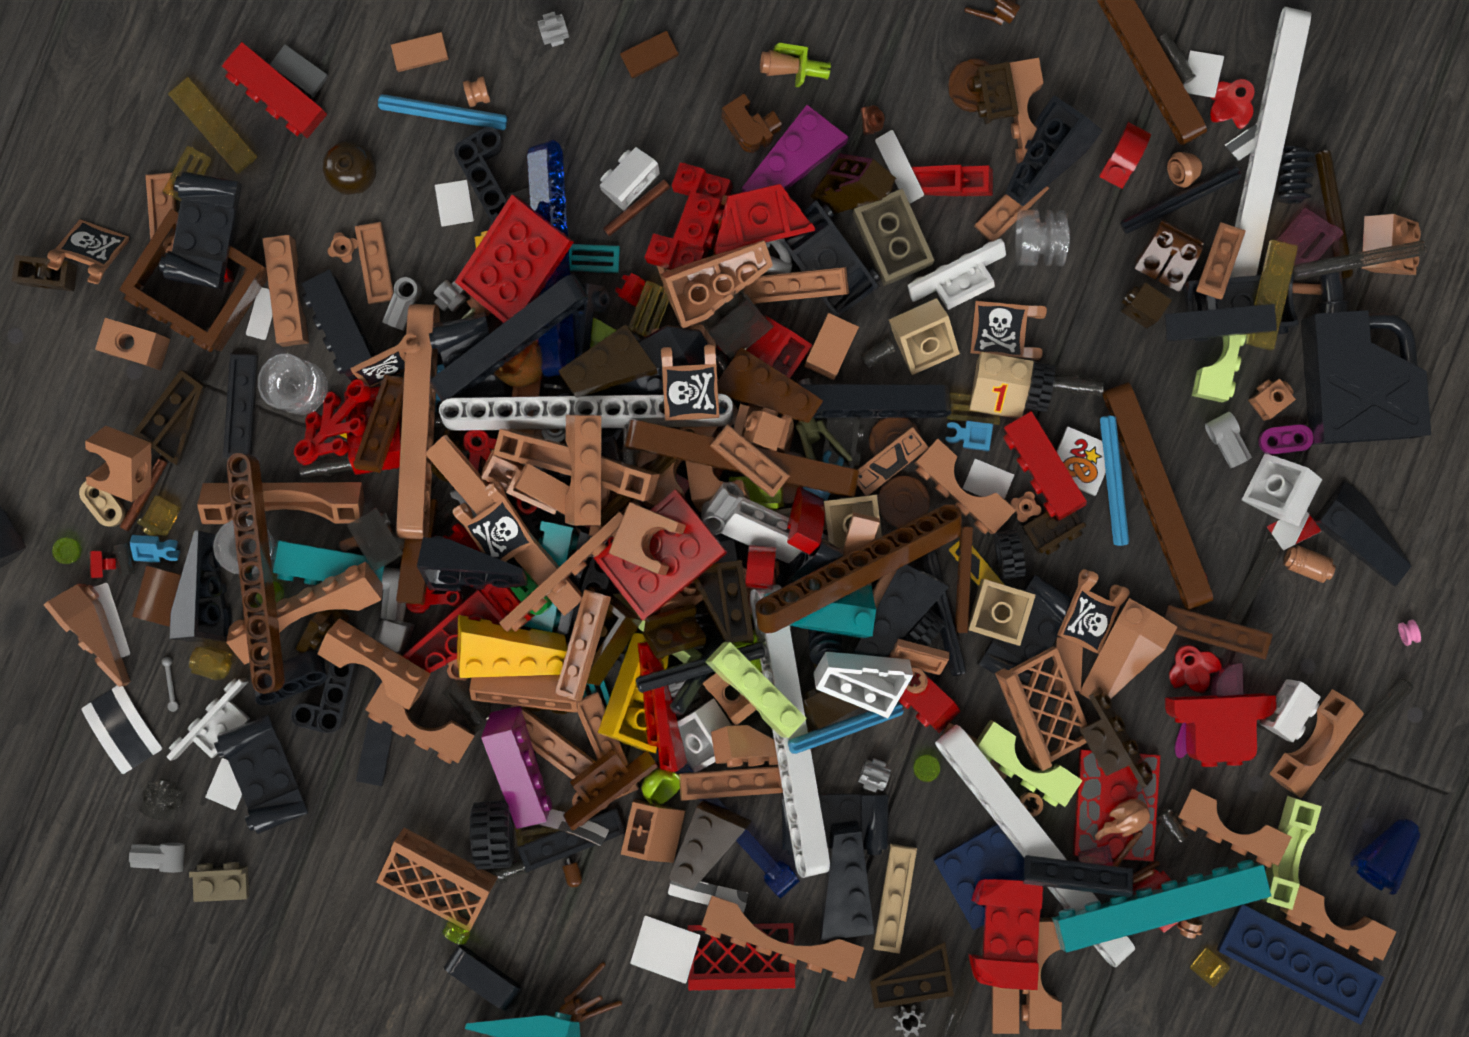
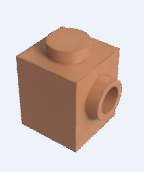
(1272, 398)
(764, 429)

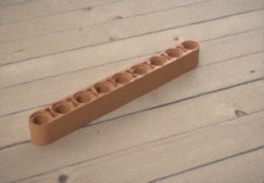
(417, 426)

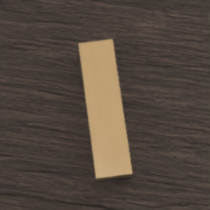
(895, 898)

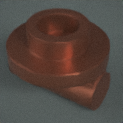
(872, 119)

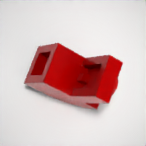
(1125, 155)
(760, 567)

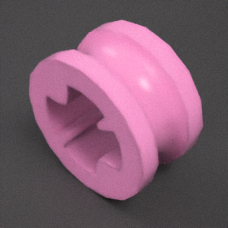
(1409, 632)

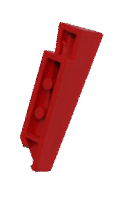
(660, 720)

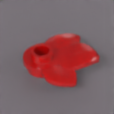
(1229, 105)
(1194, 672)

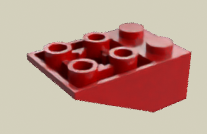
(780, 349)
(363, 412)

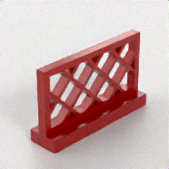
(747, 980)

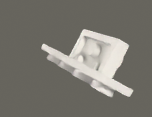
(961, 278)
(221, 717)

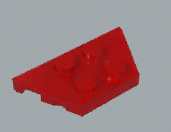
(759, 216)

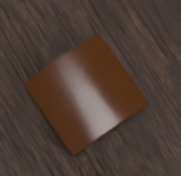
(156, 595)

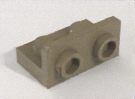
(220, 882)

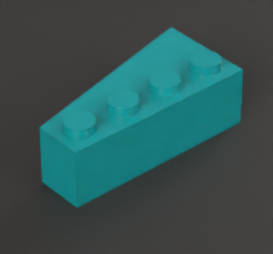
(558, 543)
(312, 562)

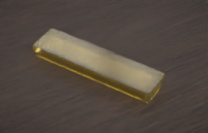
(212, 125)
(1274, 287)

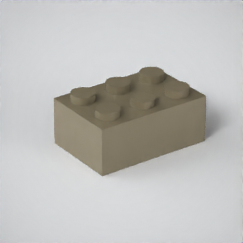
(893, 237)

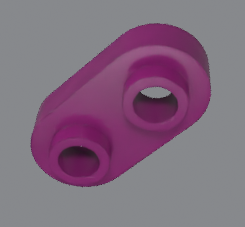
(1285, 439)

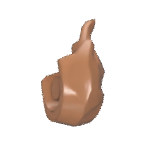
(1130, 818)

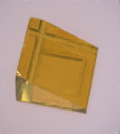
(1210, 967)

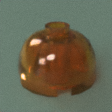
(523, 368)

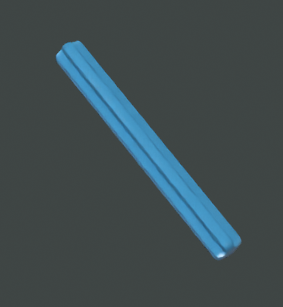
(442, 112)
(1114, 480)
(840, 729)

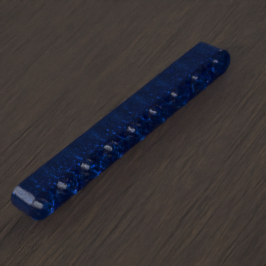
(549, 200)

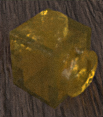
(210, 662)

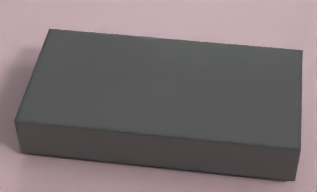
(299, 70)

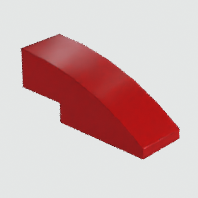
(955, 180)
(806, 521)

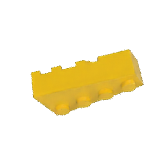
(494, 652)
(625, 711)

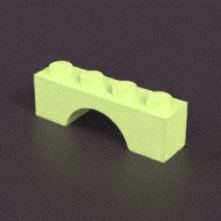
(1217, 380)
(757, 689)
(1054, 782)
(1299, 822)

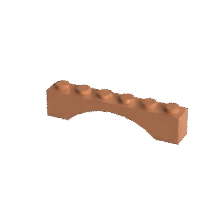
(554, 456)
(334, 501)
(350, 590)
(835, 956)

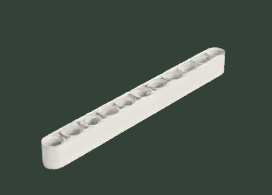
(1270, 137)
(573, 406)
(797, 769)
(1017, 823)

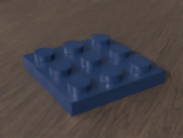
(979, 858)

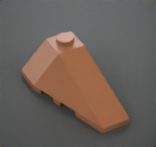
(85, 616)

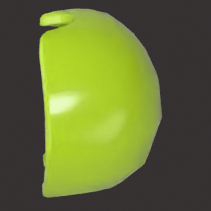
(660, 786)

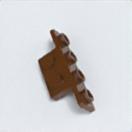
(604, 783)

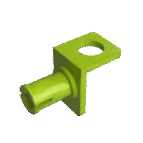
(806, 66)

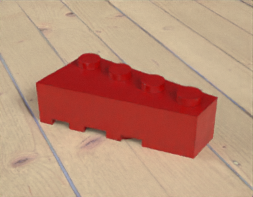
(440, 642)

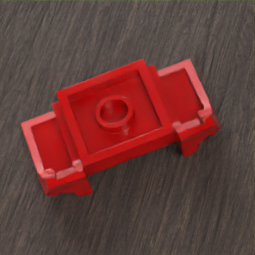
(1009, 934)

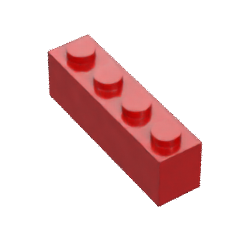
(274, 90)
(1044, 465)

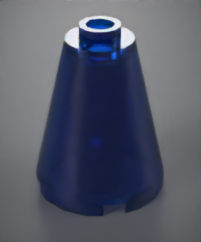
(1388, 856)

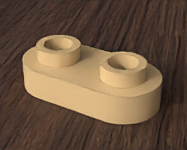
(101, 505)

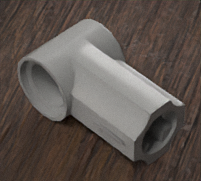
(398, 308)
(1225, 433)
(720, 507)
(390, 607)
(165, 857)

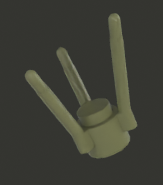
(810, 434)

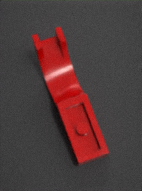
(501, 599)

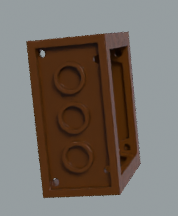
(232, 312)

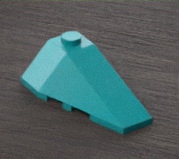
(848, 616)
(536, 1026)

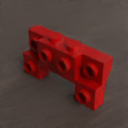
(698, 221)

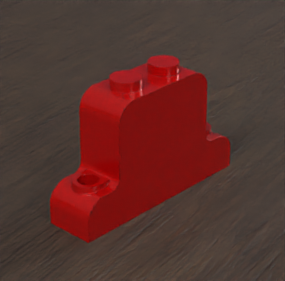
(1221, 725)

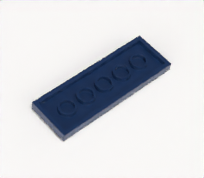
(1300, 963)

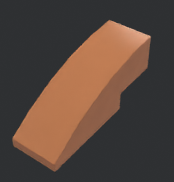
(507, 473)

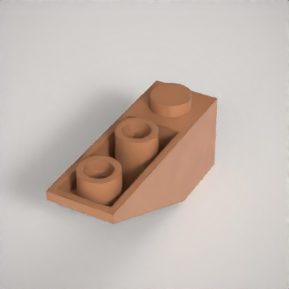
(743, 744)

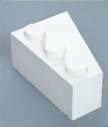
(864, 680)

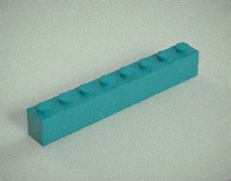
(1161, 906)

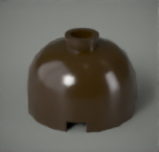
(349, 168)

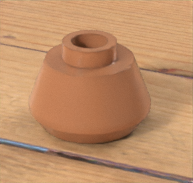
(1184, 168)

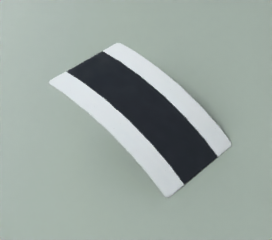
(120, 729)

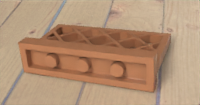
(1023, 713)
(443, 866)

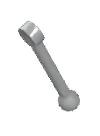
(172, 705)

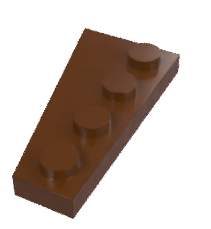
(761, 385)

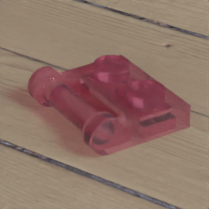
(1304, 232)

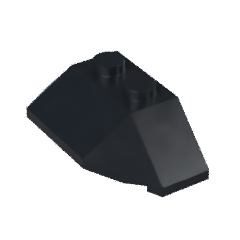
(686, 348)

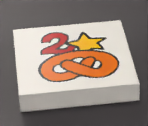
(1083, 459)

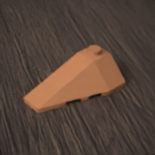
(706, 284)
(1130, 647)

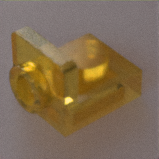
(159, 517)

